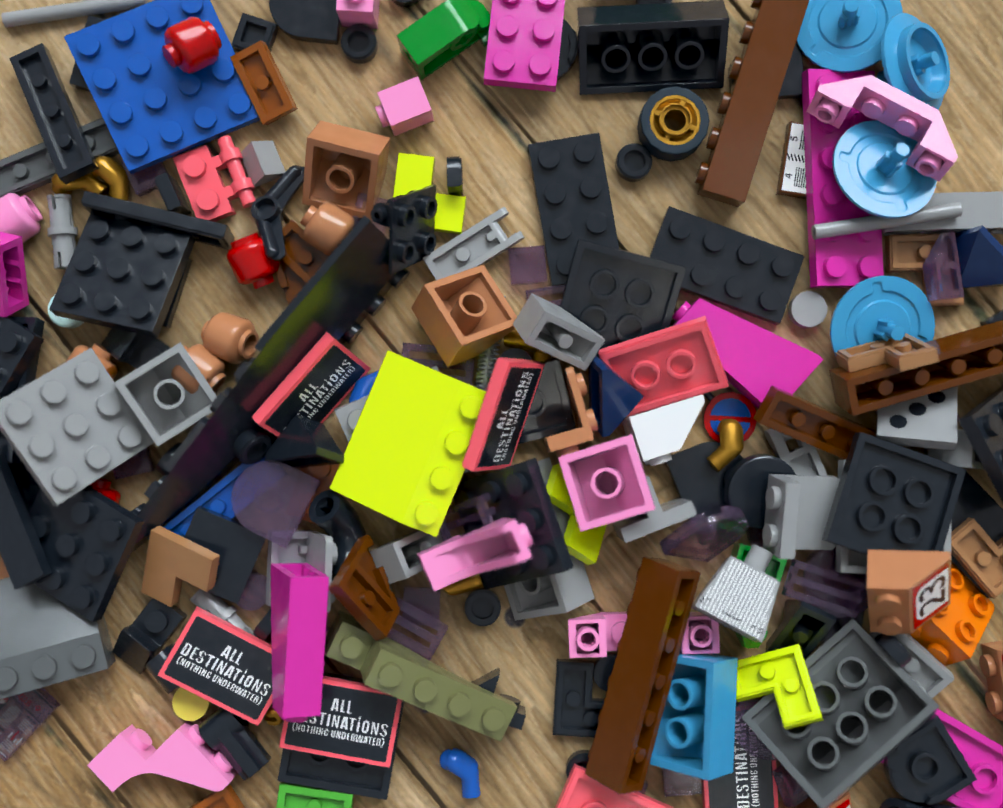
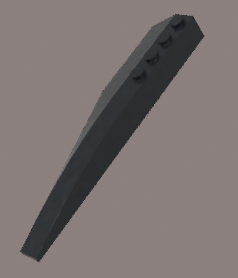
(332, 302)

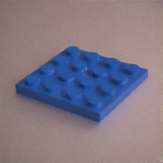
(145, 100)

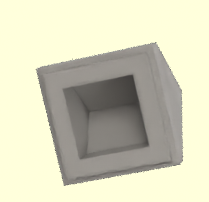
(262, 162)

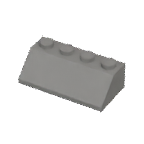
(554, 592)

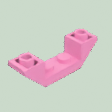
(905, 114)
(601, 632)

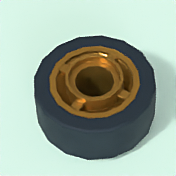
(676, 104)

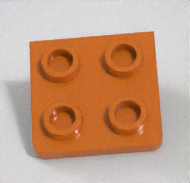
(959, 627)

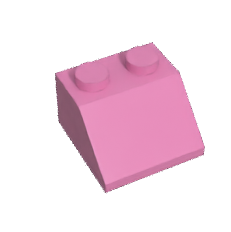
(606, 483)

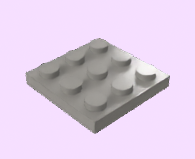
(71, 426)

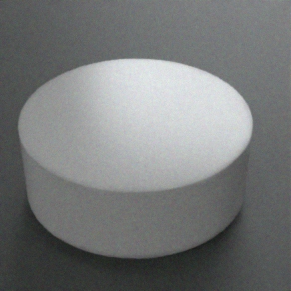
(807, 309)

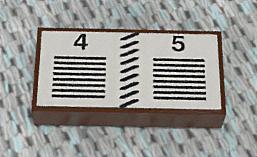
(792, 169)

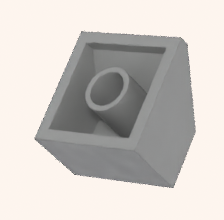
(163, 402)

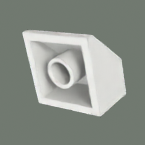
(663, 429)

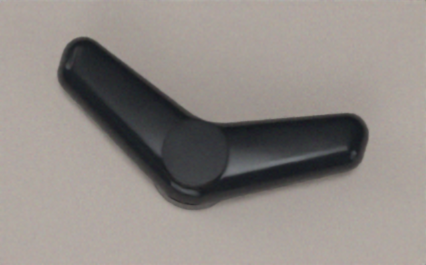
(268, 211)

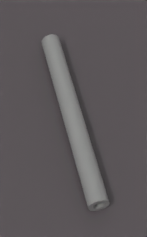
(67, 11)
(874, 222)

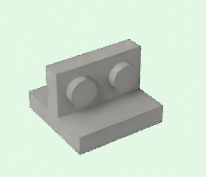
(649, 522)

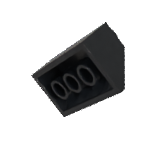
(631, 49)

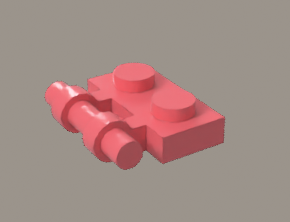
(204, 183)

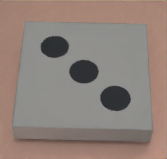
(921, 421)

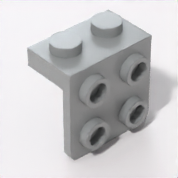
(797, 513)
(304, 547)

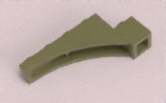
(416, 680)

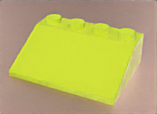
(410, 443)

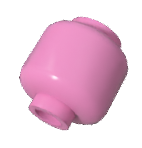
(19, 216)

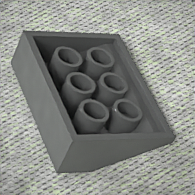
(46, 641)
(865, 711)

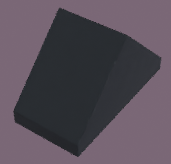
(305, 445)

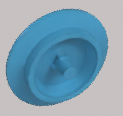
(845, 32)
(914, 59)
(874, 172)
(881, 311)

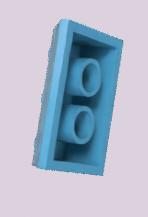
(699, 717)

